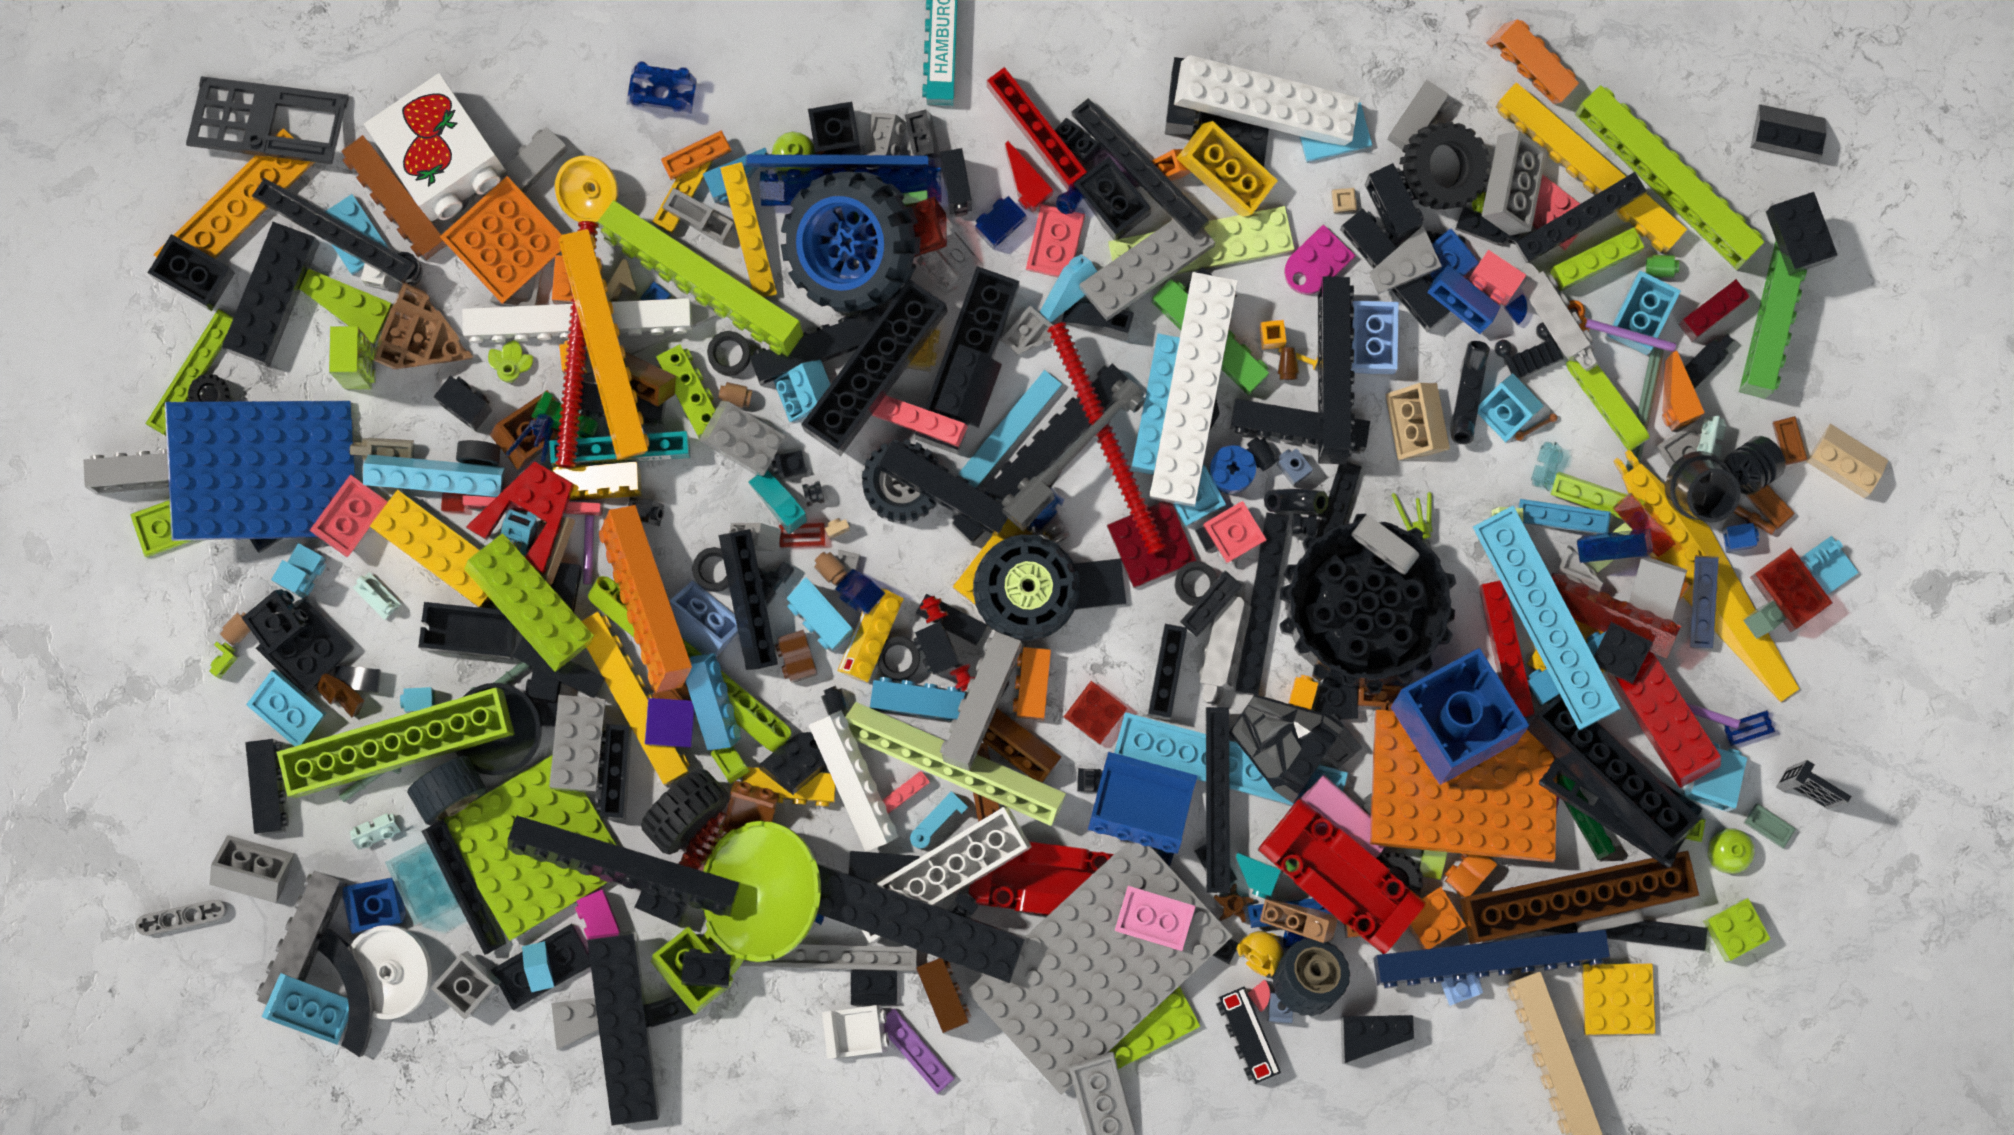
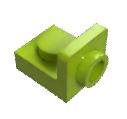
(221, 664)

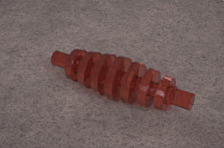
(704, 842)

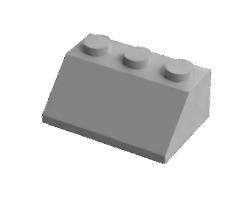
(251, 869)

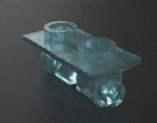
(1551, 457)

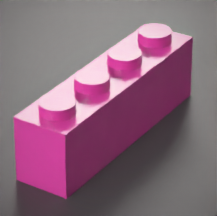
(597, 914)

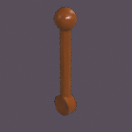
(1520, 435)

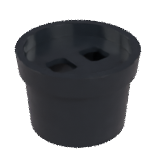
(1721, 491)

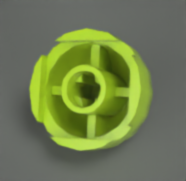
(793, 144)
(1731, 851)

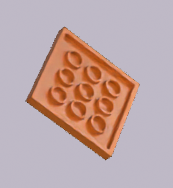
(503, 240)

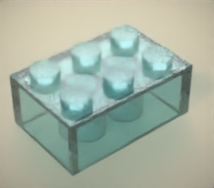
(421, 884)

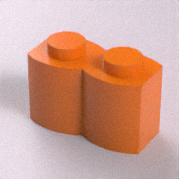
(1469, 873)

